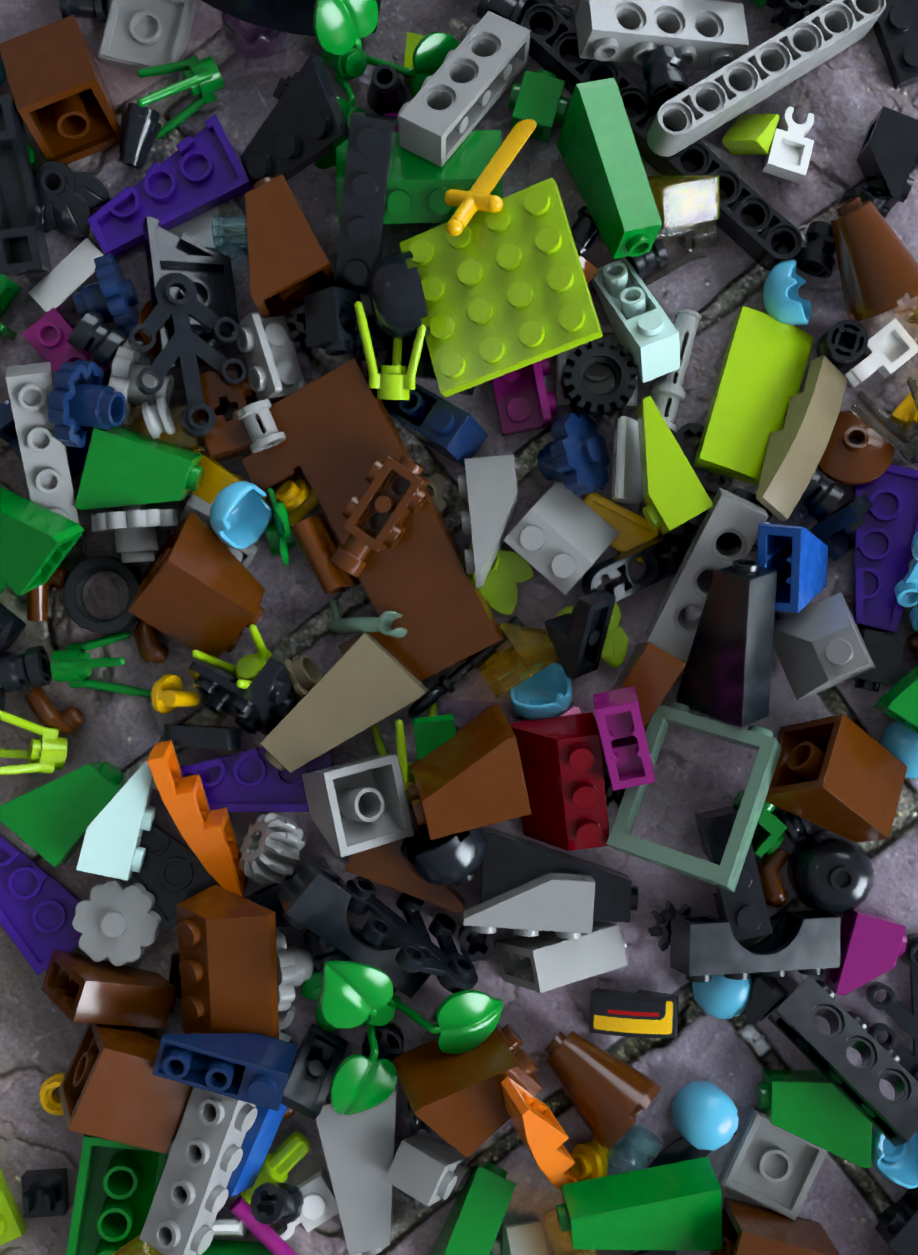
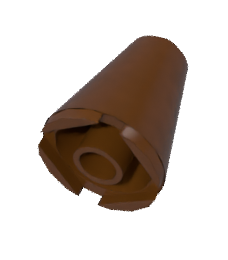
(871, 260)
(599, 1086)

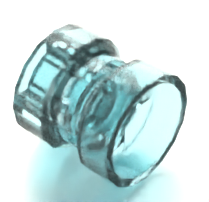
(635, 1149)

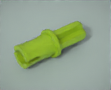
(280, 1162)

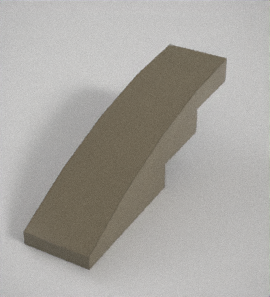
(799, 446)

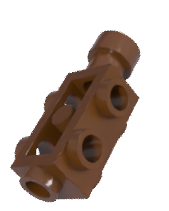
(382, 499)

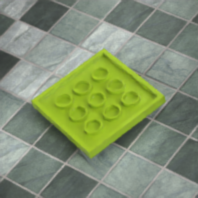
(503, 290)

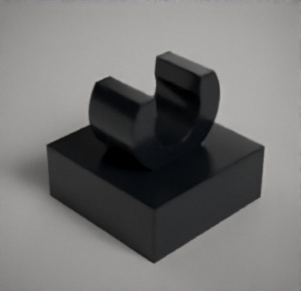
(45, 1193)

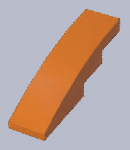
(204, 830)
(539, 1133)

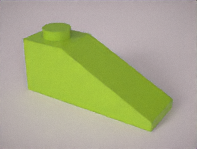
(668, 480)

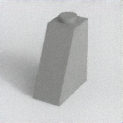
(552, 962)

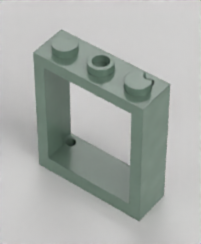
(728, 872)

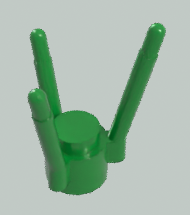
(200, 79)
(74, 665)

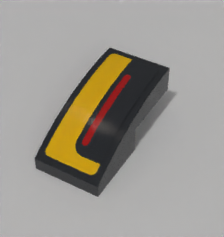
(634, 1014)

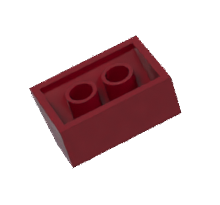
(564, 781)

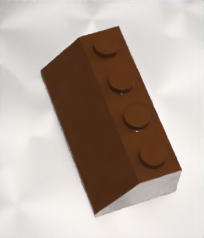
(227, 964)

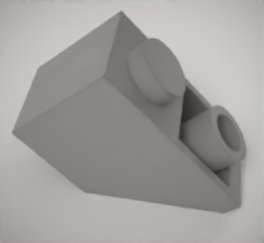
(428, 1170)

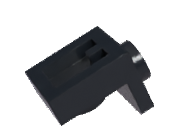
(837, 525)

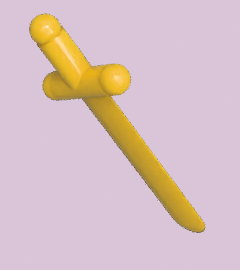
(479, 195)

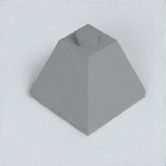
(820, 647)

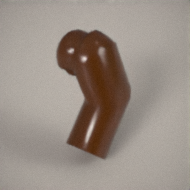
(38, 598)
(148, 643)
(772, 886)

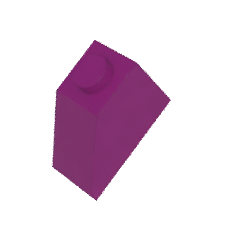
(867, 950)

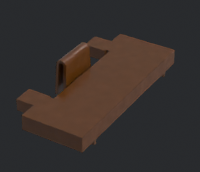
(335, 437)

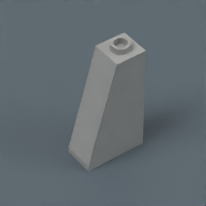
(358, 1159)

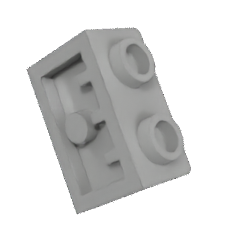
(269, 357)

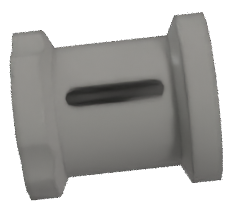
(249, 416)

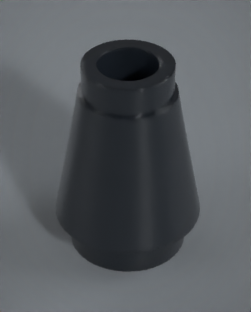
(386, 90)
(137, 134)

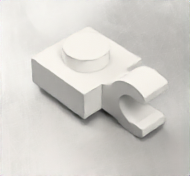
(884, 352)

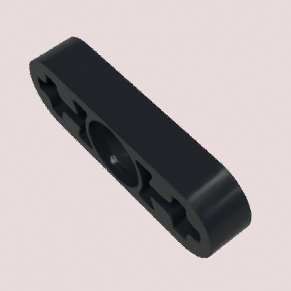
(620, 566)

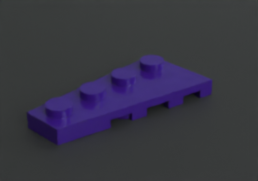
(182, 187)
(884, 547)
(253, 784)
(35, 908)

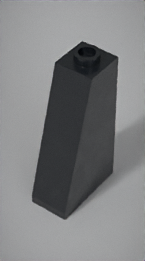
(733, 646)
(516, 861)

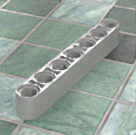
(760, 73)

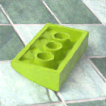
(752, 394)

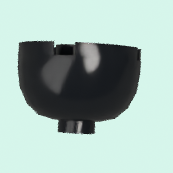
(395, 297)
(447, 858)
(830, 872)

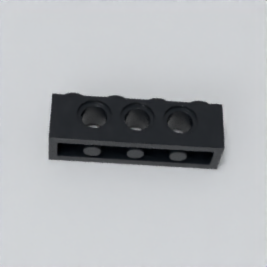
(860, 1085)

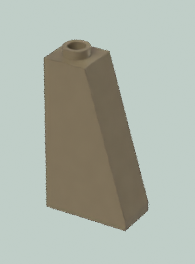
(347, 700)

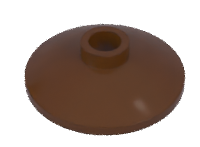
(855, 462)

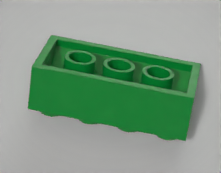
(419, 186)
(112, 1195)

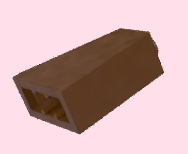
(652, 674)
(107, 992)

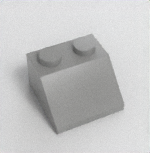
(561, 537)
(359, 803)

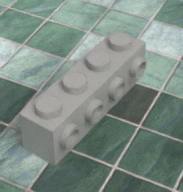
(197, 1173)

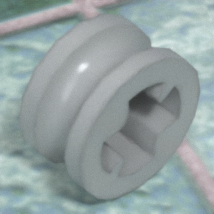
(158, 418)

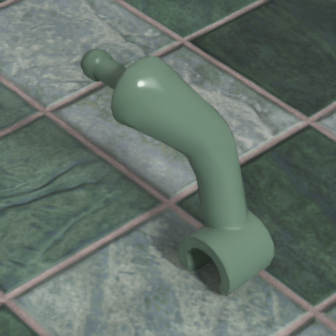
(364, 624)

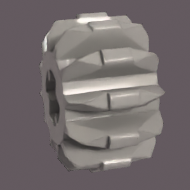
(271, 849)

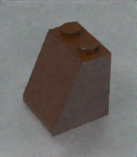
(61, 91)
(281, 249)
(198, 591)
(837, 778)
(470, 779)
(463, 1092)
(115, 1095)
(761, 1231)

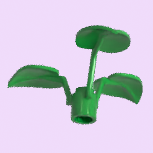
(338, 31)
(363, 994)

